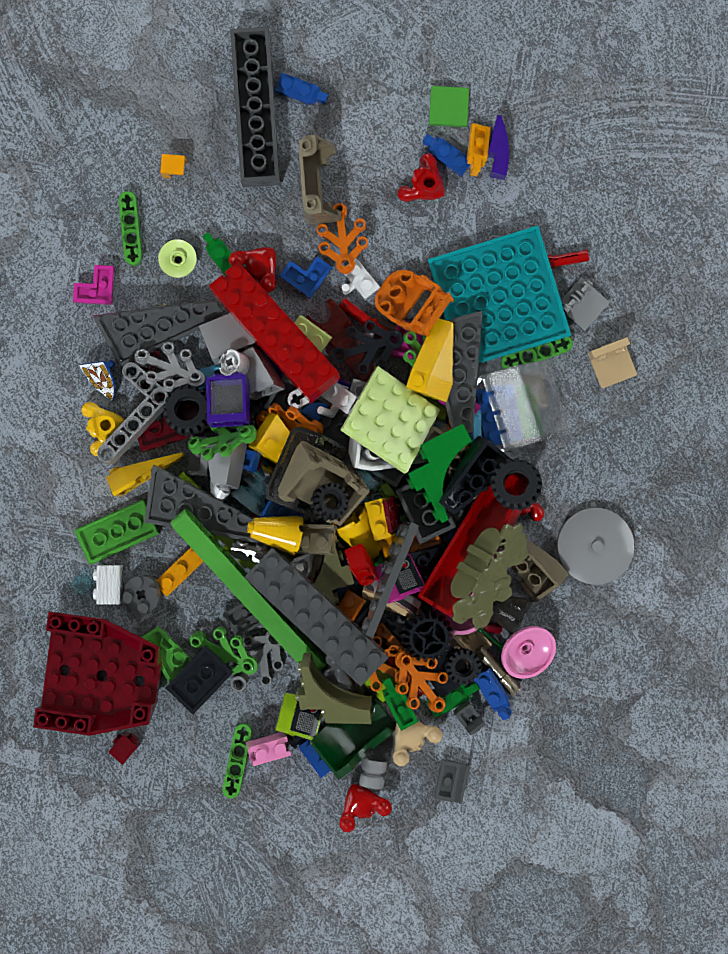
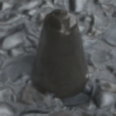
(510, 613)

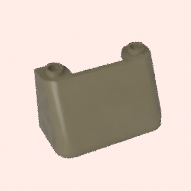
(312, 155)
(312, 469)

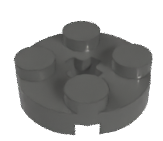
(152, 593)

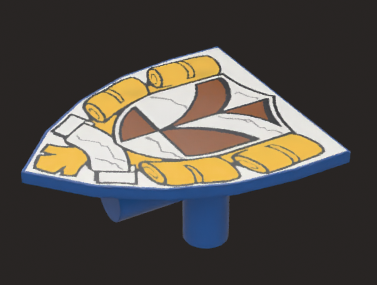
(100, 377)

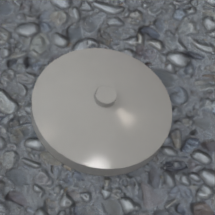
(595, 546)

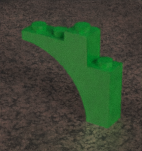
(431, 477)

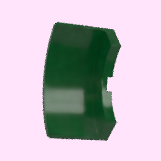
(346, 744)

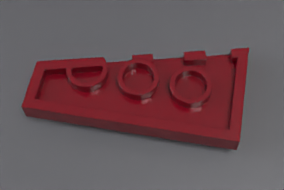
(161, 434)

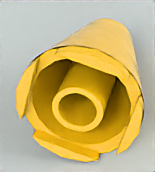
(357, 531)
(277, 532)

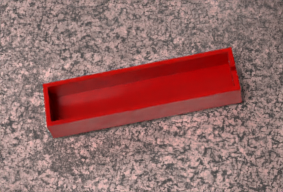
(274, 332)
(484, 514)

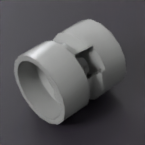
(373, 772)

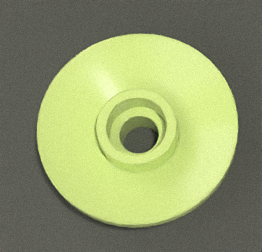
(170, 252)

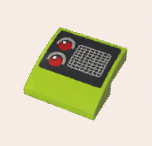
(297, 721)

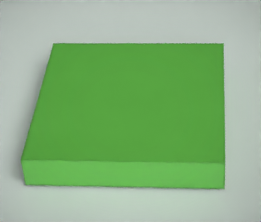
(448, 106)

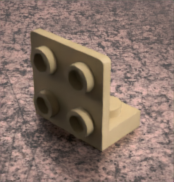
(612, 363)

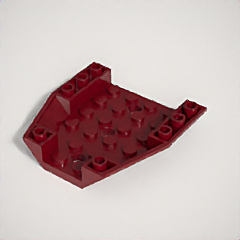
(82, 700)

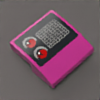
(408, 580)

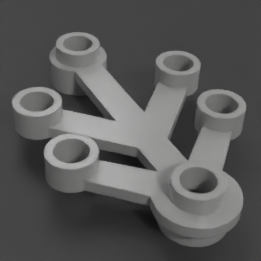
(172, 369)
(261, 656)

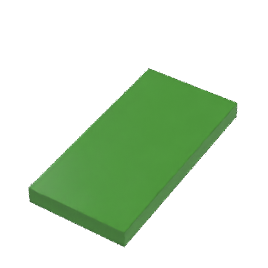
(115, 532)

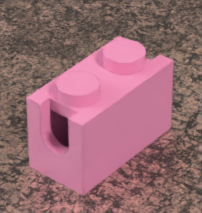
(268, 748)

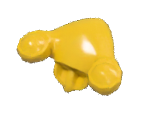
(101, 424)

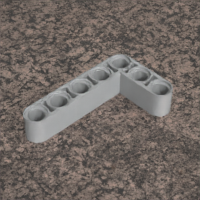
(136, 416)

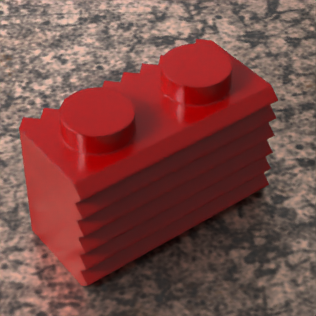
(361, 564)

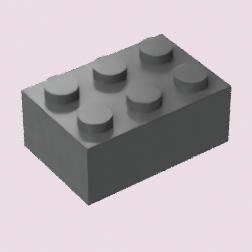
(420, 513)

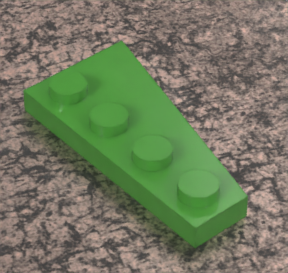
(172, 655)

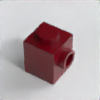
(124, 746)

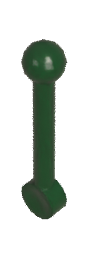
(491, 638)

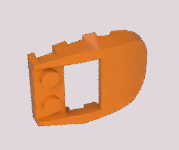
(401, 293)

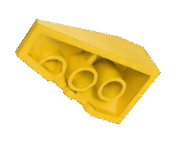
(434, 364)
(129, 477)

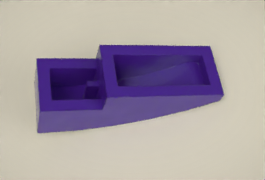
(499, 150)

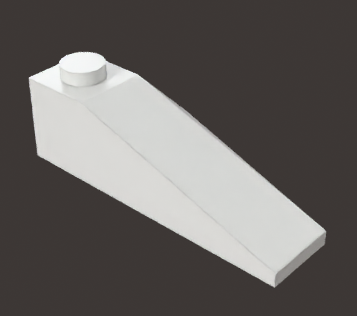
(367, 460)

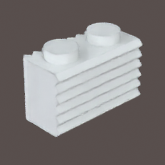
(108, 584)

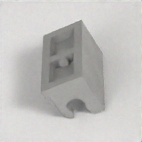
(197, 464)

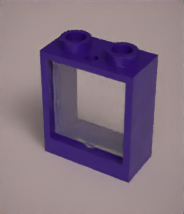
(228, 400)

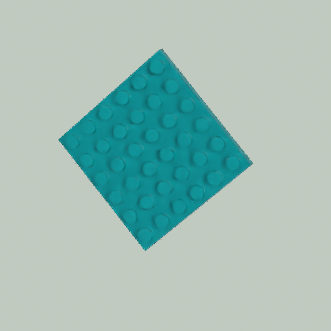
(512, 288)

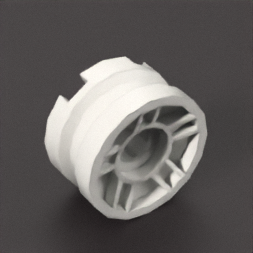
(234, 362)

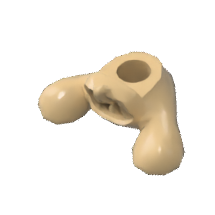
(412, 740)

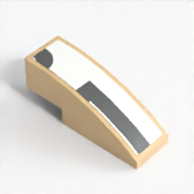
(403, 607)

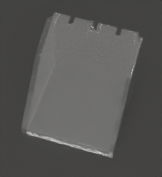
(527, 404)

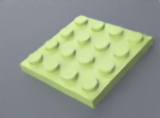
(390, 420)

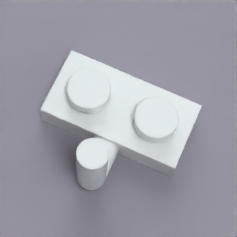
(361, 280)
(340, 398)

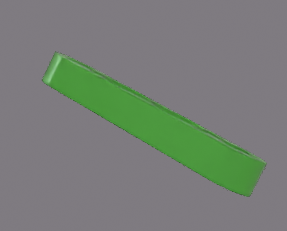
(130, 228)
(537, 356)
(237, 760)

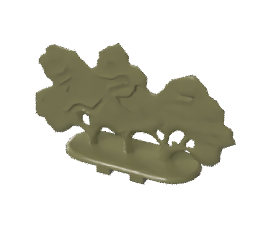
(487, 581)

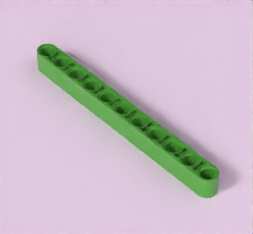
(233, 577)

